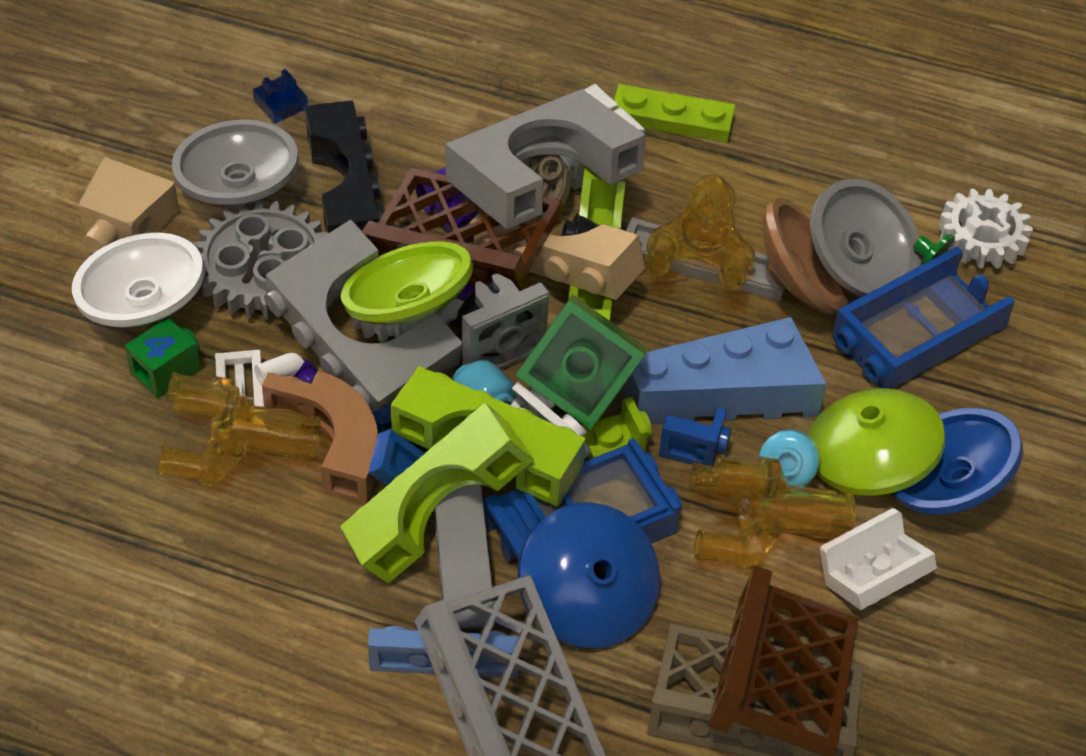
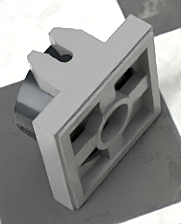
(502, 322)

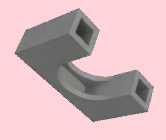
(577, 126)
(309, 285)

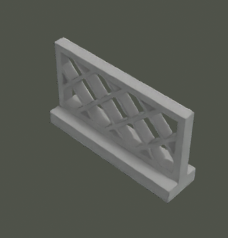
(467, 691)

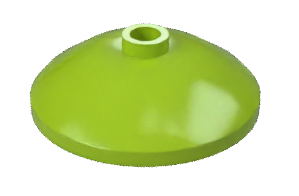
(407, 283)
(877, 441)

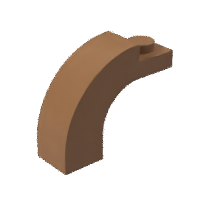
(344, 420)

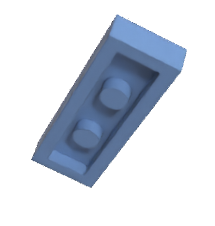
(403, 651)

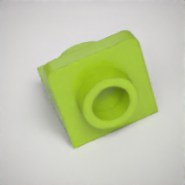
(617, 430)

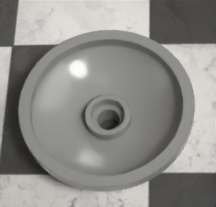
(235, 162)
(863, 235)

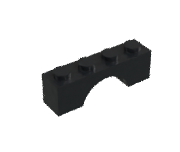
(336, 142)

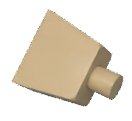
(124, 204)

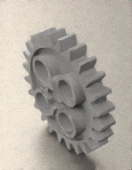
(247, 248)

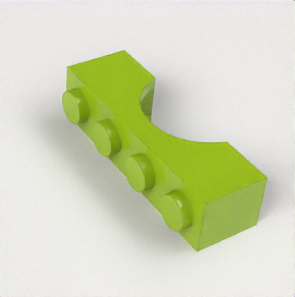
(435, 405)
(392, 525)

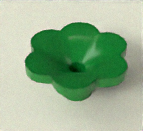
(932, 250)

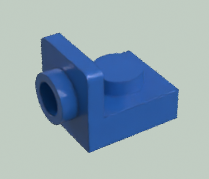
(693, 441)
(392, 456)

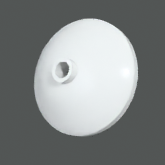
(138, 280)

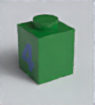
(159, 353)

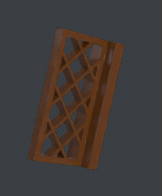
(486, 257)
(751, 651)

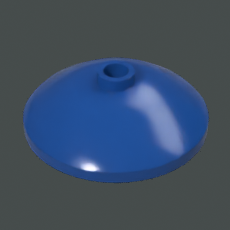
(977, 463)
(561, 563)

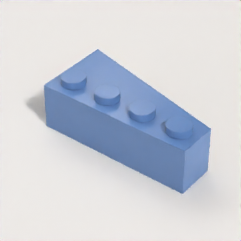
(742, 371)

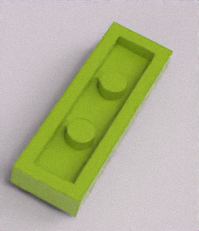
(677, 113)

